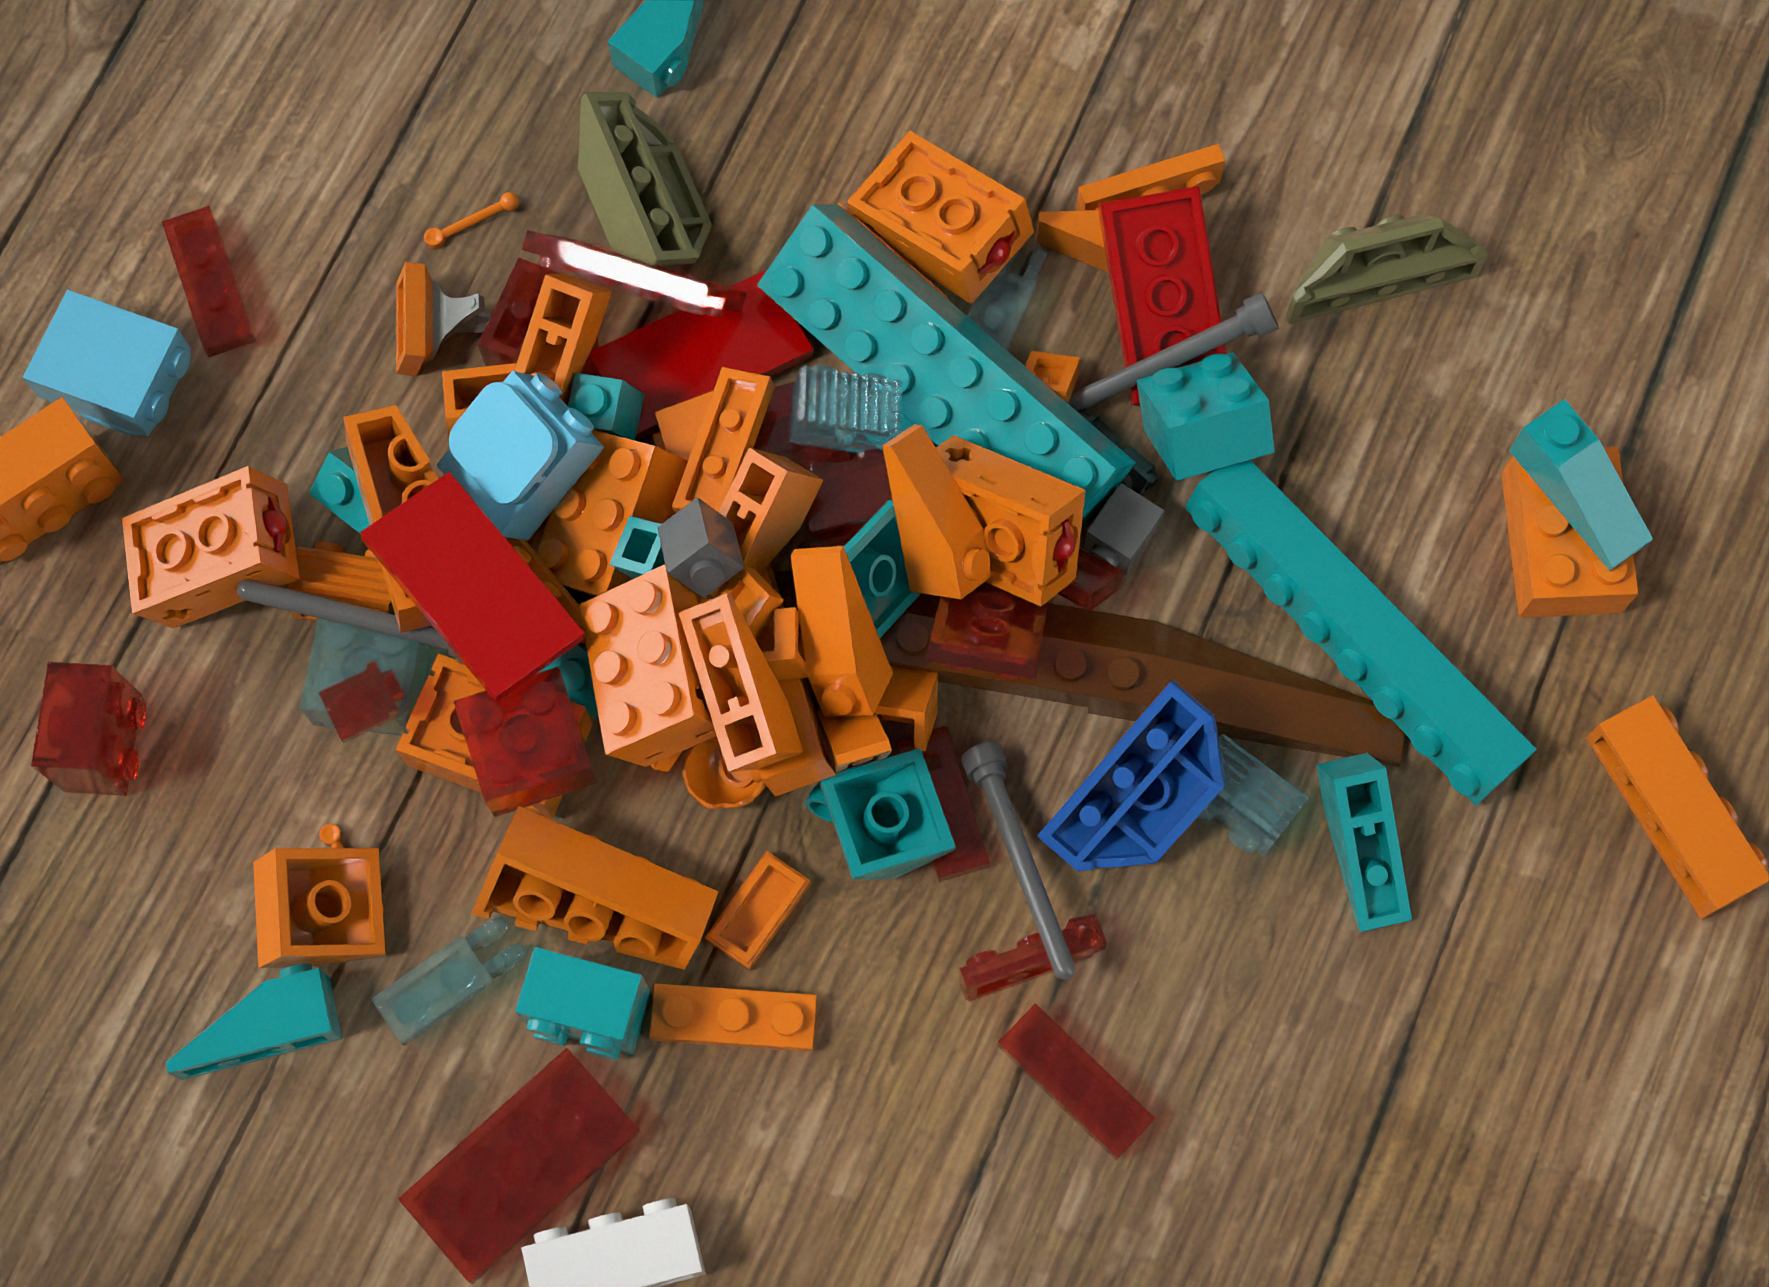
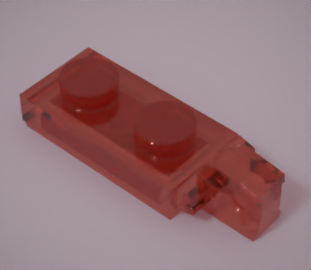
(992, 973)

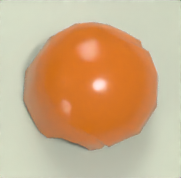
(711, 782)

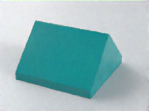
(881, 569)
(887, 816)

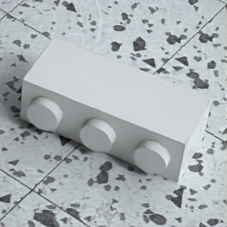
(619, 1252)

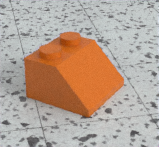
(318, 906)

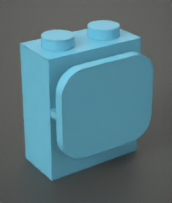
(109, 364)
(519, 451)

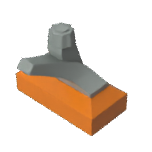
(429, 318)

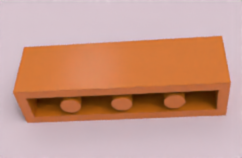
(1678, 806)

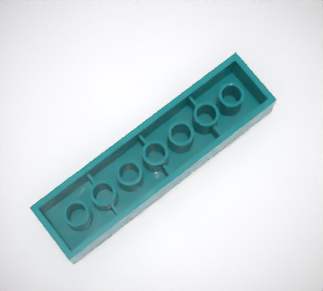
(951, 371)

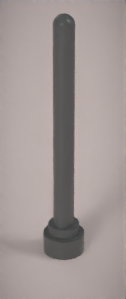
(1251, 319)
(337, 612)
(986, 767)

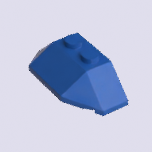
(1143, 788)

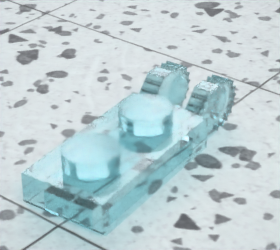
(1006, 300)
(445, 982)

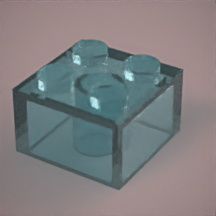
(344, 651)

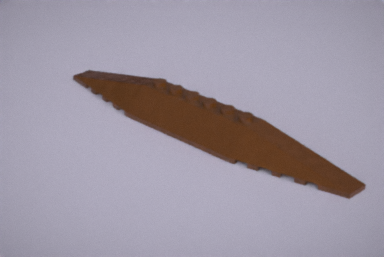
(1125, 662)

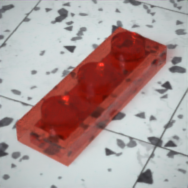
(208, 281)
(1075, 1081)

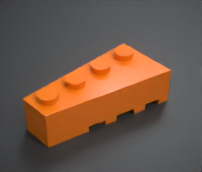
(389, 472)
(594, 892)

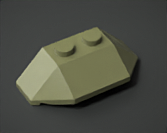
(639, 183)
(1384, 264)

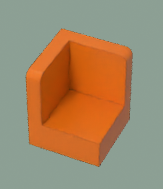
(784, 645)
(913, 700)

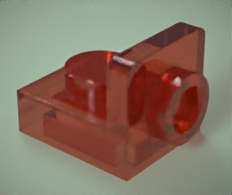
(363, 701)

